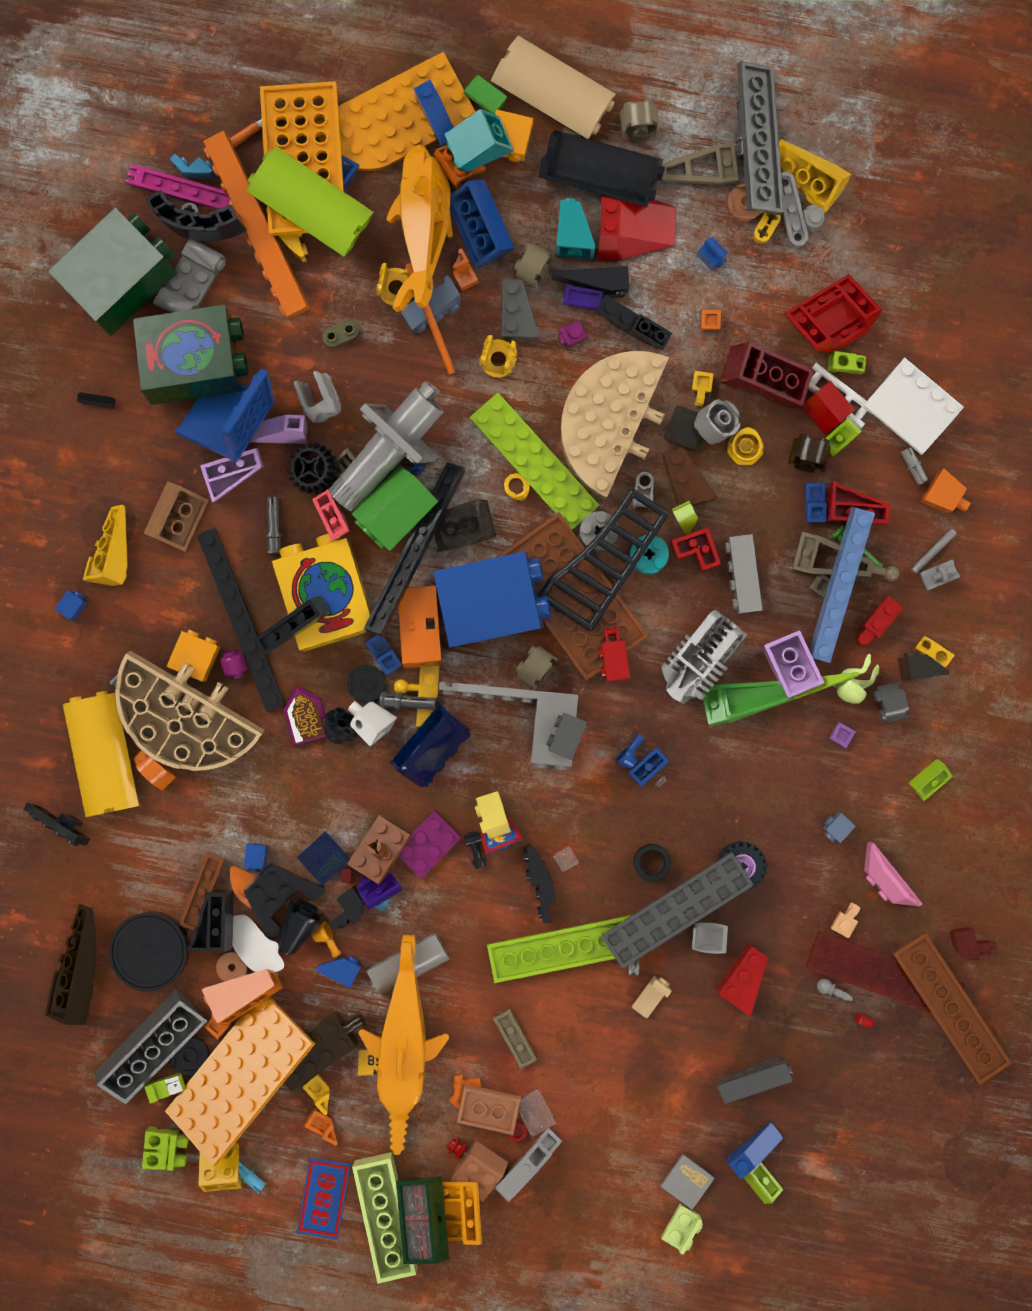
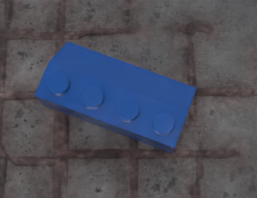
(480, 223)

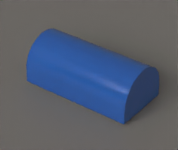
(648, 767)

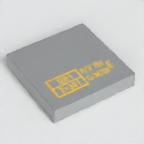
(687, 1181)

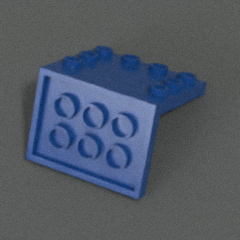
(229, 419)

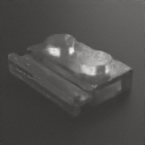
(535, 1112)

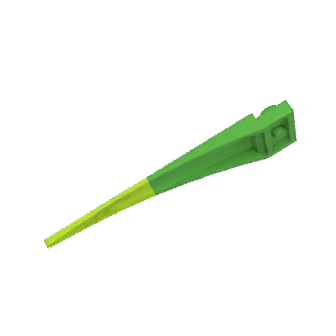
(737, 701)

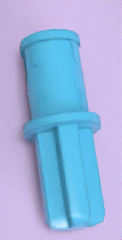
(251, 1178)

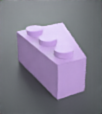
(225, 474)

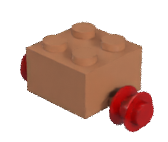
(477, 1165)

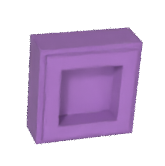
(842, 734)

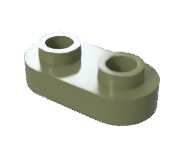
(341, 336)

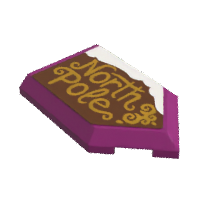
(304, 716)

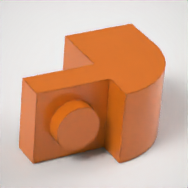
(154, 771)

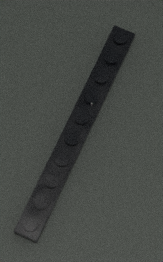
(414, 551)
(240, 619)

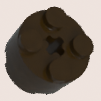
(809, 453)

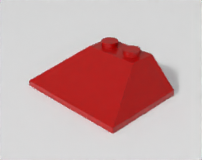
(835, 315)

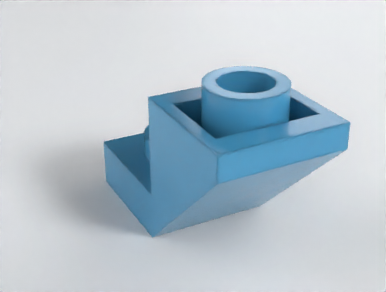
(197, 170)

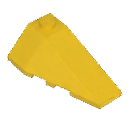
(815, 176)
(110, 558)

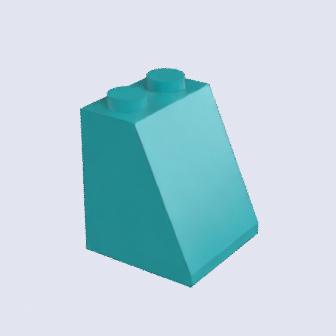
(478, 140)
(573, 235)

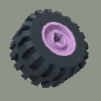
(750, 859)

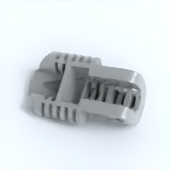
(701, 657)

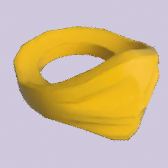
(522, 496)

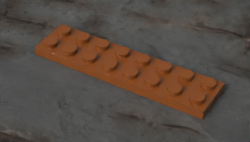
(951, 1008)

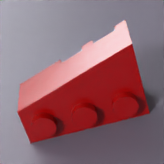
(842, 499)
(744, 979)

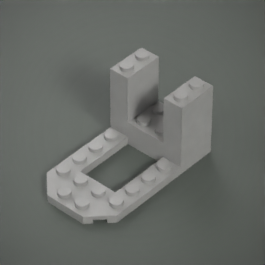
(548, 708)

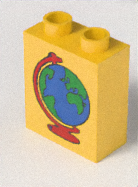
(327, 572)

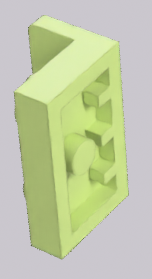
(682, 1228)

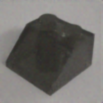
(919, 666)

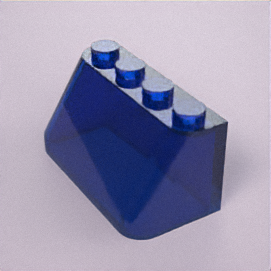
(431, 747)

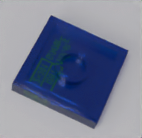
(323, 858)

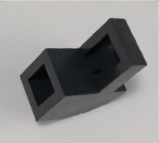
(352, 906)

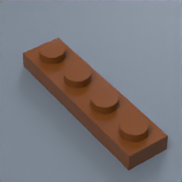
(204, 883)

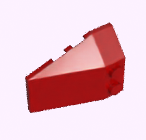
(634, 229)

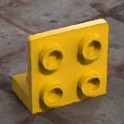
(224, 1175)

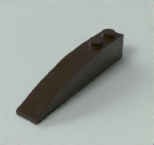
(74, 981)

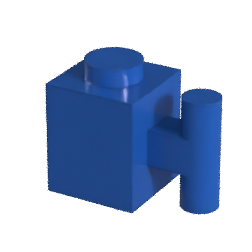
(712, 254)

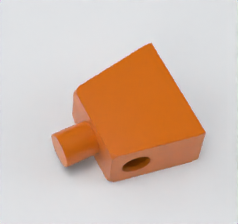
(945, 493)

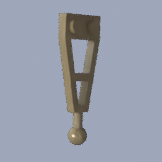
(725, 162)
(807, 553)

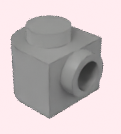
(813, 217)

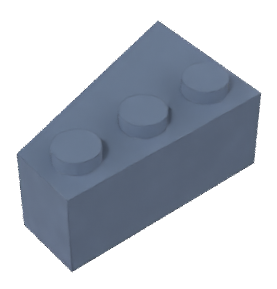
(442, 301)

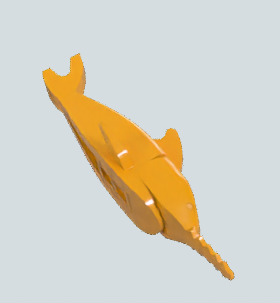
(402, 1047)

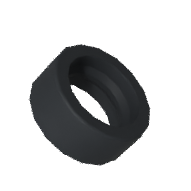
(666, 865)

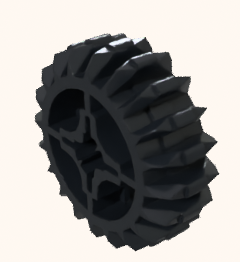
(324, 458)

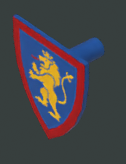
(502, 841)

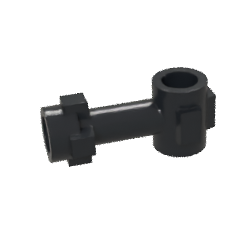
(473, 839)

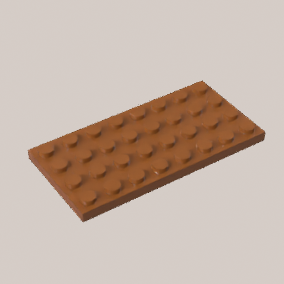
(555, 547)

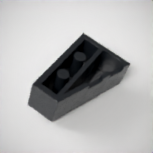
(215, 923)

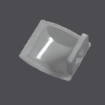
(710, 937)

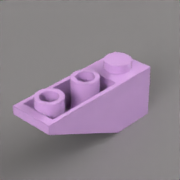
(282, 430)

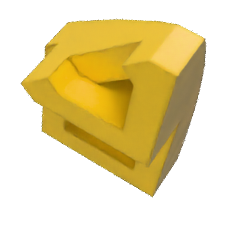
(318, 1091)

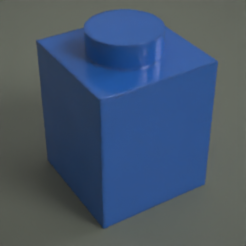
(71, 605)
(255, 856)

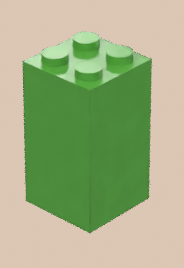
(394, 508)

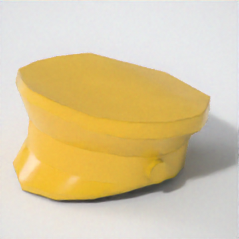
(745, 446)

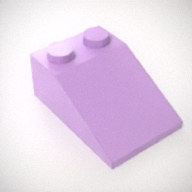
(793, 664)

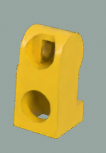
(934, 650)

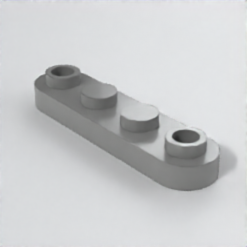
(793, 213)

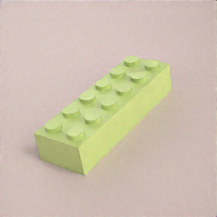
(379, 1205)

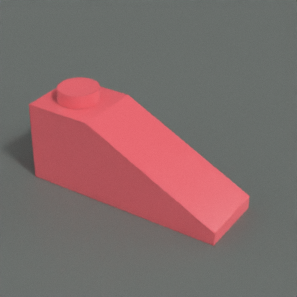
(331, 514)

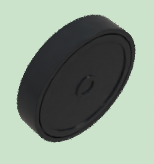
(149, 951)

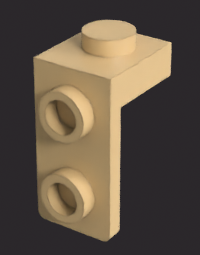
(651, 996)

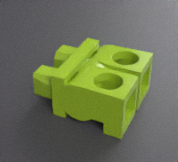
(162, 1149)

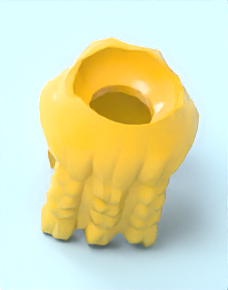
(386, 277)
(492, 346)

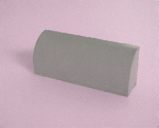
(429, 955)

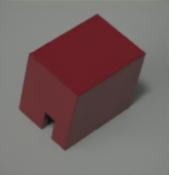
(347, 875)

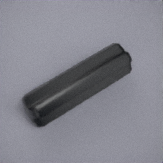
(96, 400)

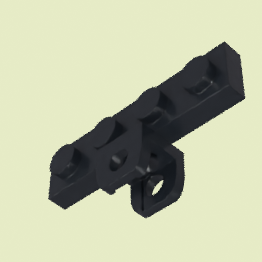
(62, 826)

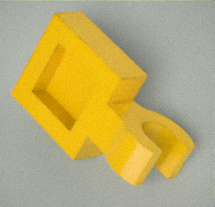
(701, 384)

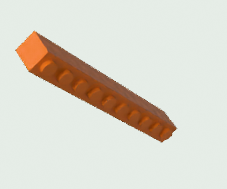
(267, 247)

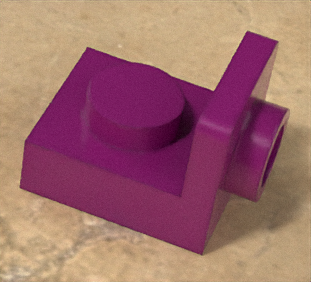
(572, 334)

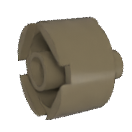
(639, 121)
(534, 265)
(536, 667)

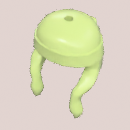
(853, 689)

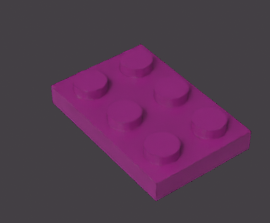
(428, 844)

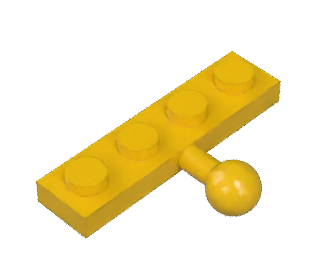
(426, 688)

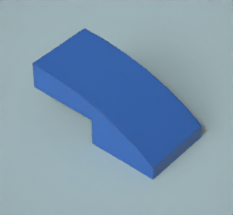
(815, 502)
(383, 653)

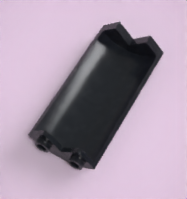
(601, 168)

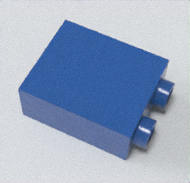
(491, 598)

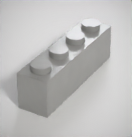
(744, 574)

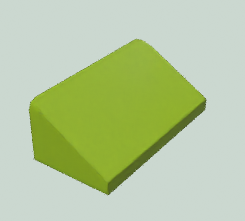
(930, 779)
(763, 1184)

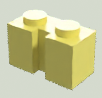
(493, 815)

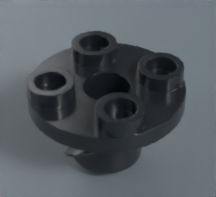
(338, 726)

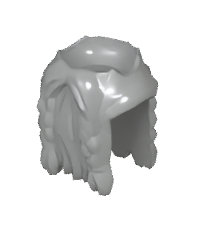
(325, 409)

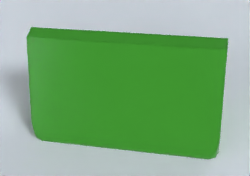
(485, 94)

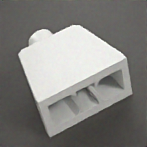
(371, 721)

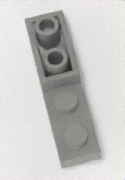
(528, 1165)

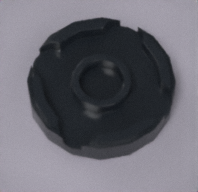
(366, 683)
(191, 1056)

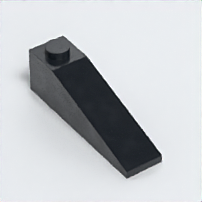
(608, 279)
(293, 624)

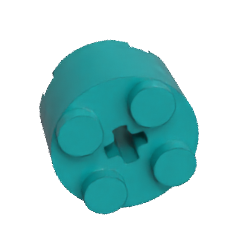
(657, 561)

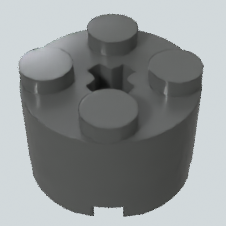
(892, 702)

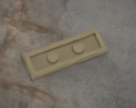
(515, 1038)

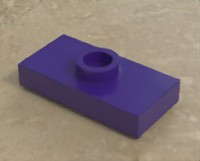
(582, 297)

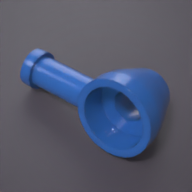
(626, 757)

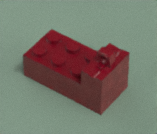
(766, 374)

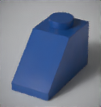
(341, 969)

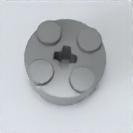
(717, 421)
(588, 525)

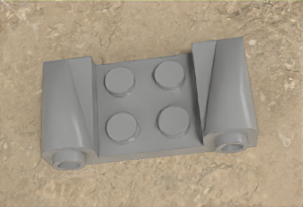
(193, 278)

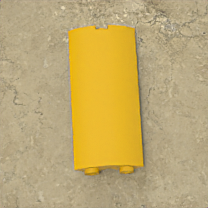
(100, 754)

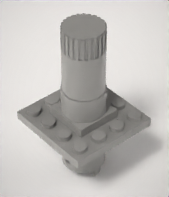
(396, 437)

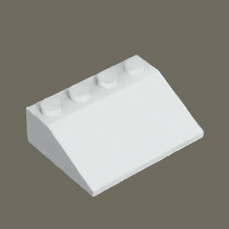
(913, 406)

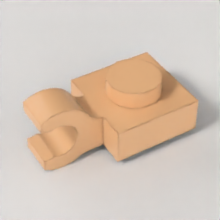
(845, 923)

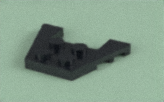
(272, 890)

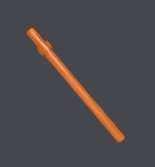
(435, 331)

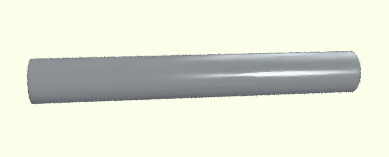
(933, 551)

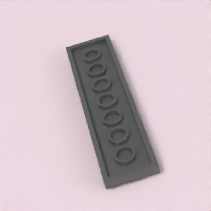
(760, 138)

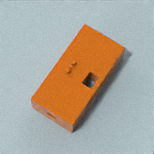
(420, 628)

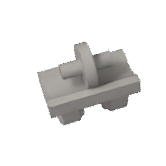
(939, 575)

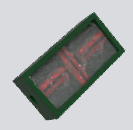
(422, 1220)

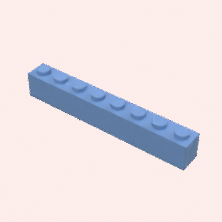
(841, 584)

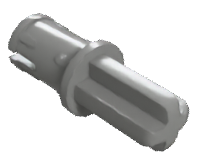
(914, 466)

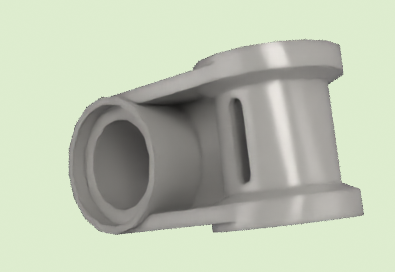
(647, 491)

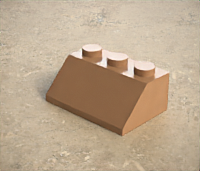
(176, 516)

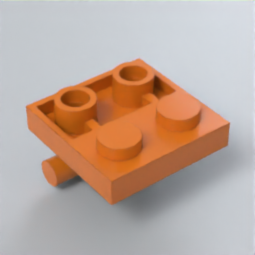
(455, 175)

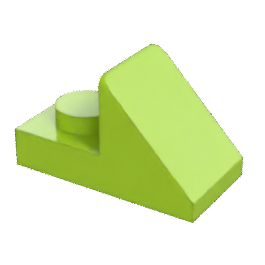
(842, 436)

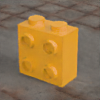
(519, 133)
(195, 652)

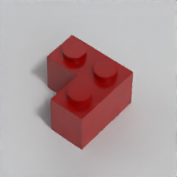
(697, 544)

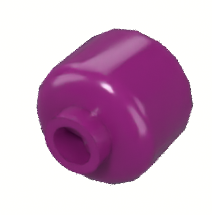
(233, 663)

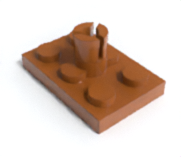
(379, 850)

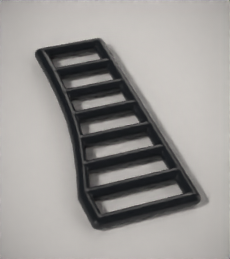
(599, 540)

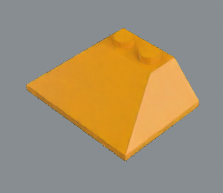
(462, 1212)

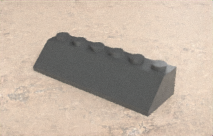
(149, 1047)

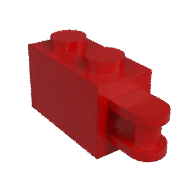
(878, 620)
(613, 656)

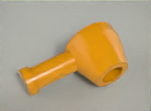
(324, 934)

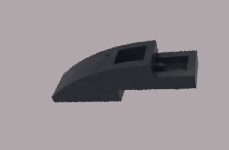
(633, 323)
(540, 876)

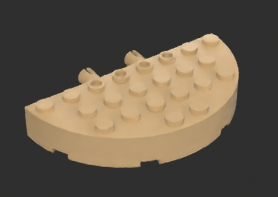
(605, 415)
(176, 720)

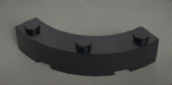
(198, 227)

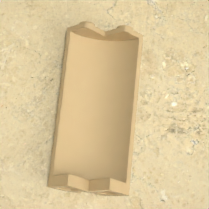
(553, 87)

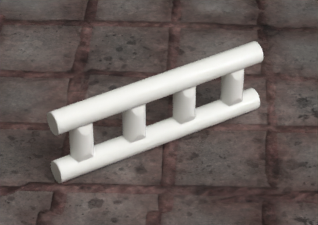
(850, 394)

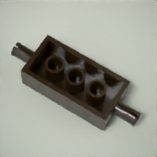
(332, 1041)

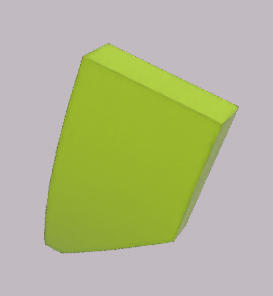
(686, 516)

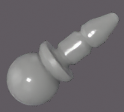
(826, 987)

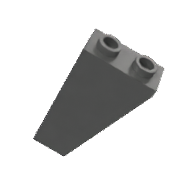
(755, 1079)

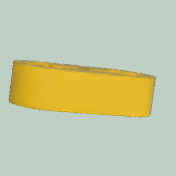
(770, 228)

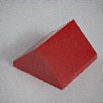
(827, 407)

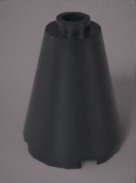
(298, 925)

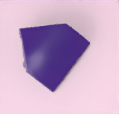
(375, 894)

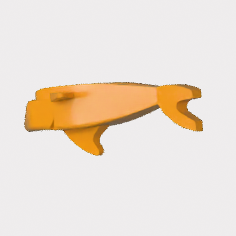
(425, 222)

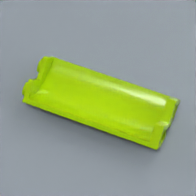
(309, 201)

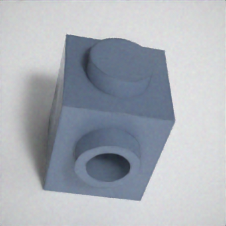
(837, 827)

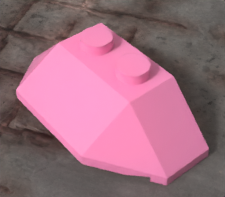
(887, 879)

